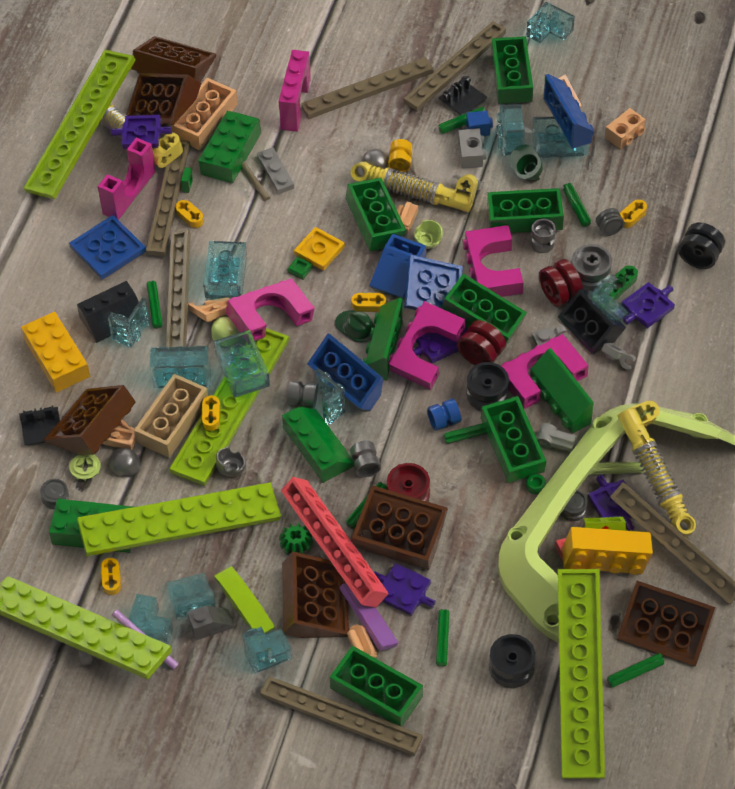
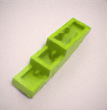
(243, 600)

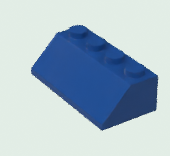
(567, 112)
(358, 379)

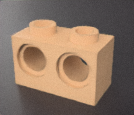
(625, 129)

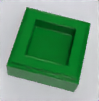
(187, 179)
(300, 268)

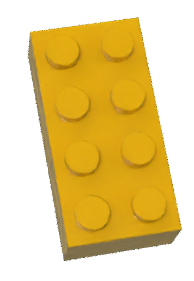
(55, 351)
(607, 550)

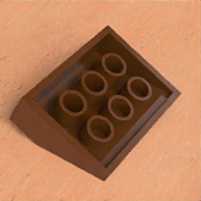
(171, 57)
(163, 95)
(91, 419)
(399, 527)
(313, 598)
(666, 623)

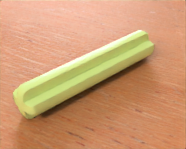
(617, 468)

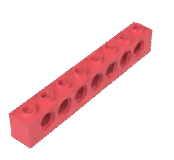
(334, 542)

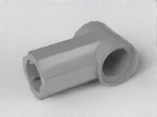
(550, 437)

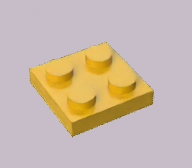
(319, 248)

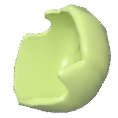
(428, 234)
(222, 328)

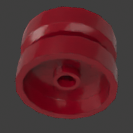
(560, 282)
(481, 343)
(410, 481)

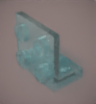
(602, 299)
(129, 330)
(333, 397)
(190, 594)

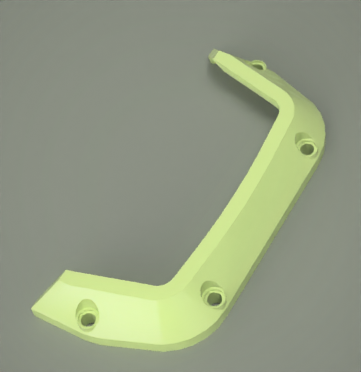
(520, 568)

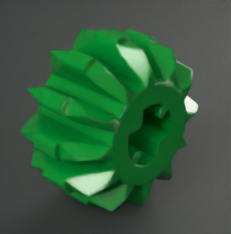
(295, 539)

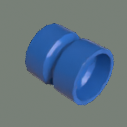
(442, 415)

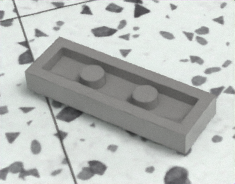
(275, 170)

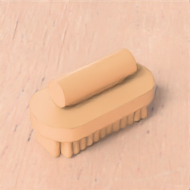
(408, 215)
(361, 639)

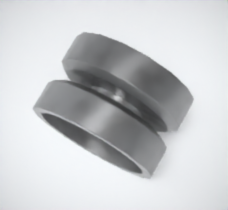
(592, 265)

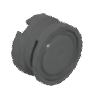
(610, 222)
(52, 490)
(576, 507)

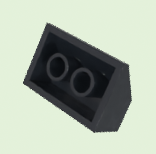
(96, 310)
(590, 322)

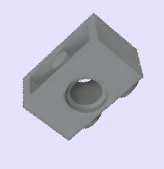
(470, 148)

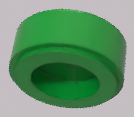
(535, 483)

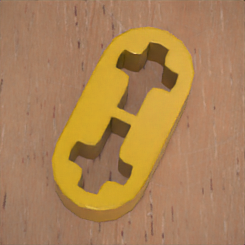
(191, 212)
(634, 215)
(368, 302)
(207, 413)
(115, 576)

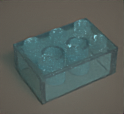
(550, 140)
(225, 269)
(186, 362)
(241, 363)

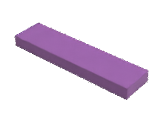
(371, 621)

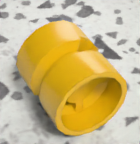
(400, 155)

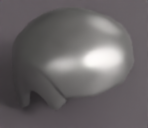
(376, 158)
(124, 462)
(230, 462)

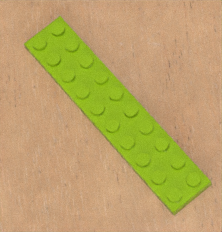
(79, 124)
(198, 455)
(178, 519)
(81, 628)
(581, 674)

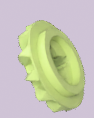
(78, 462)

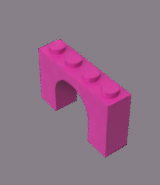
(296, 81)
(118, 194)
(489, 241)
(283, 295)
(427, 320)
(520, 382)

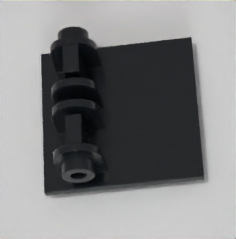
(462, 96)
(38, 424)

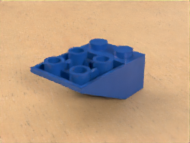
(392, 267)

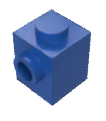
(480, 120)

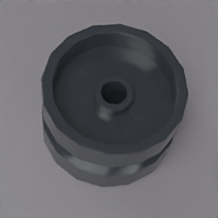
(701, 245)
(487, 384)
(512, 661)

